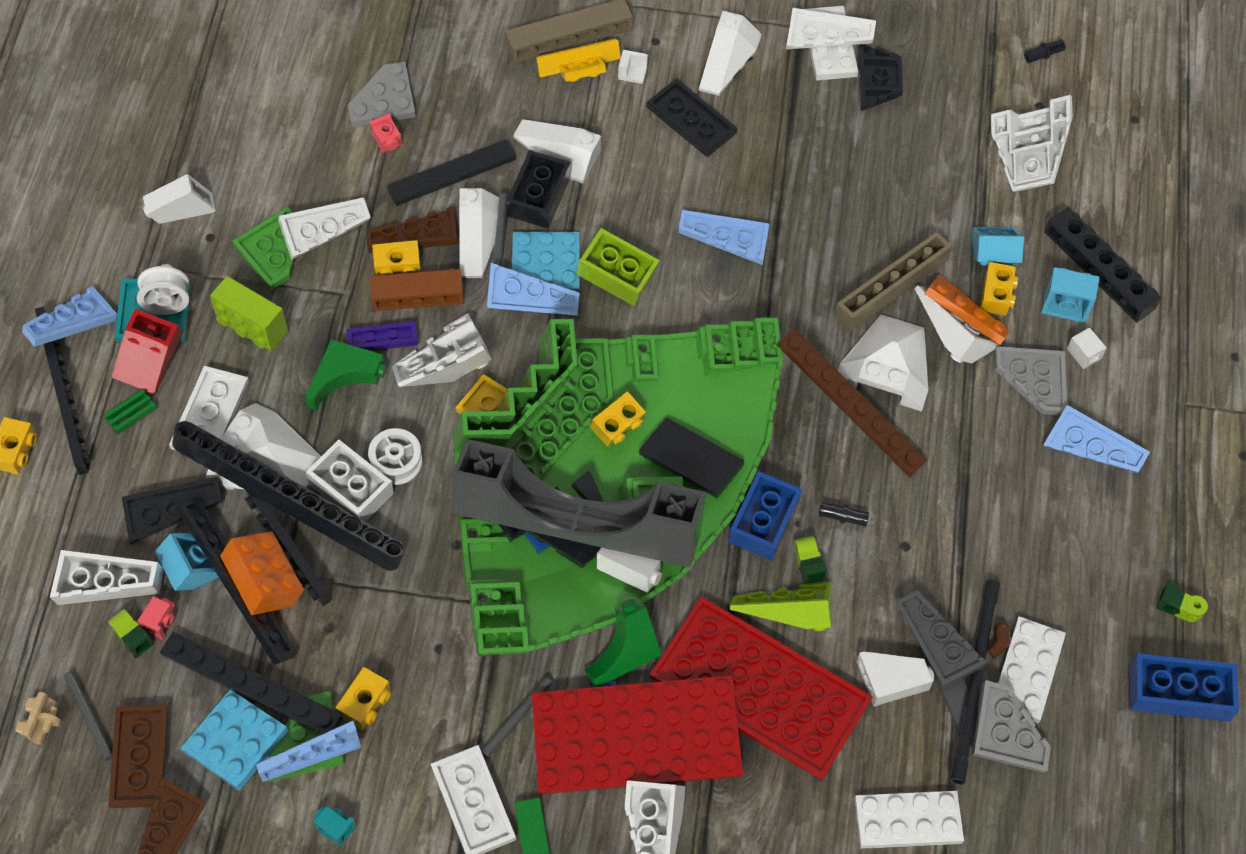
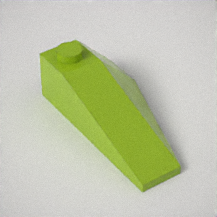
(805, 608)

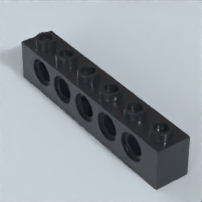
(1091, 260)

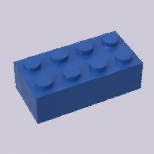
(1183, 687)

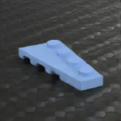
(730, 234)
(528, 294)

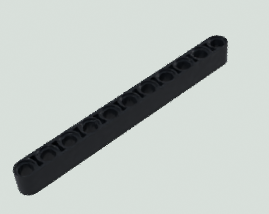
(287, 495)

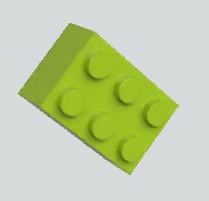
(617, 267)
(249, 314)

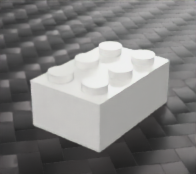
(349, 481)

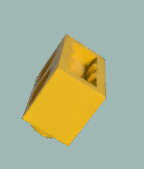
(995, 288)
(614, 416)

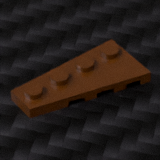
(429, 231)
(169, 819)

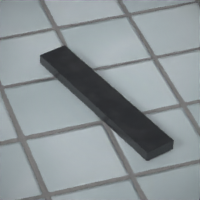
(451, 172)

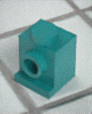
(334, 824)

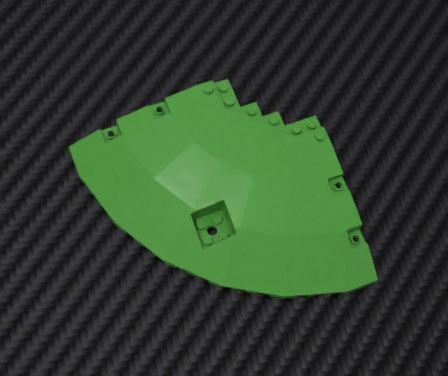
(704, 385)

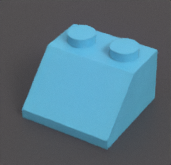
(997, 245)
(184, 562)

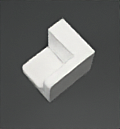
(632, 66)
(1086, 348)

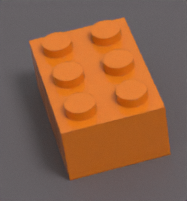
(261, 573)

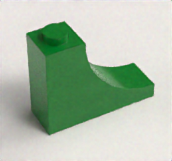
(341, 367)
(631, 645)

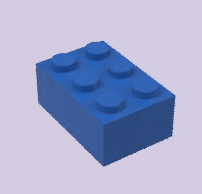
(765, 515)

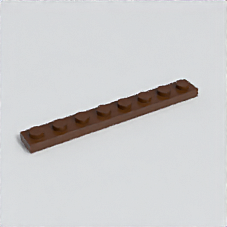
(852, 402)

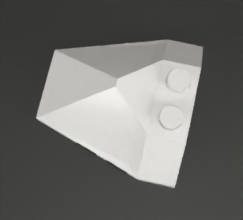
(1032, 143)
(446, 357)
(890, 359)
(271, 441)

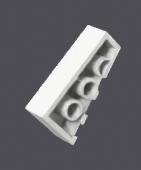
(101, 577)

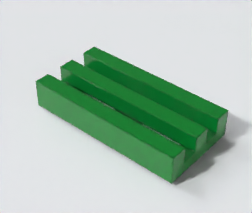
(127, 409)

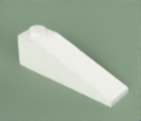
(731, 48)
(562, 142)
(477, 230)
(957, 336)
(654, 816)

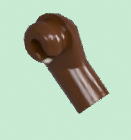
(1003, 640)

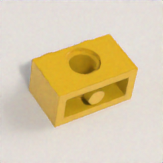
(388, 253)
(13, 433)
(365, 684)

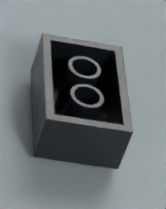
(538, 189)

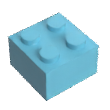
(1070, 294)

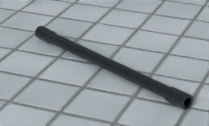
(960, 762)

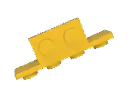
(579, 61)

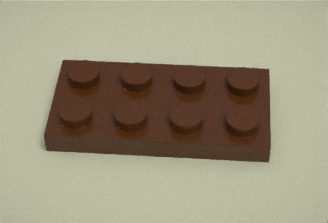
(138, 755)

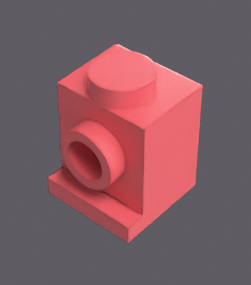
(385, 133)
(157, 617)

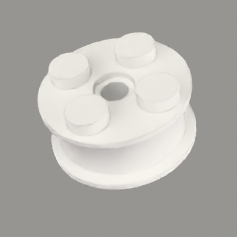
(163, 290)
(396, 455)

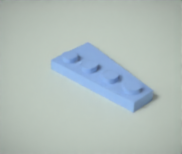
(76, 316)
(1088, 439)
(324, 747)

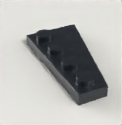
(156, 509)

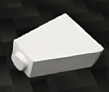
(179, 201)
(630, 568)
(893, 676)

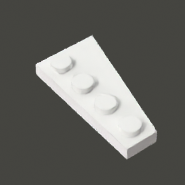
(823, 29)
(316, 226)

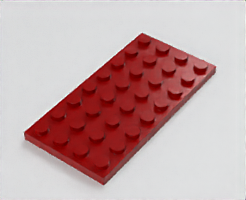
(778, 692)
(636, 734)

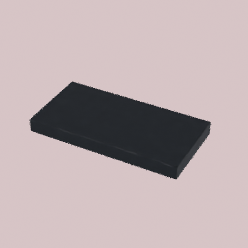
(691, 117)
(691, 457)

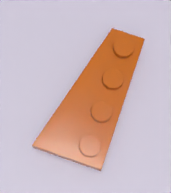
(962, 306)

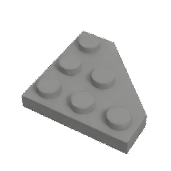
(384, 94)
(1036, 376)
(1007, 731)

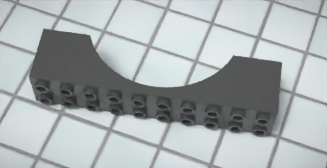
(500, 489)

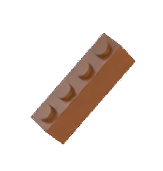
(416, 289)

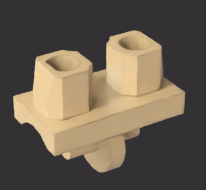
(41, 718)

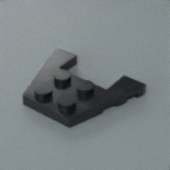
(574, 551)

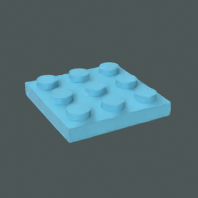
(548, 257)
(234, 739)

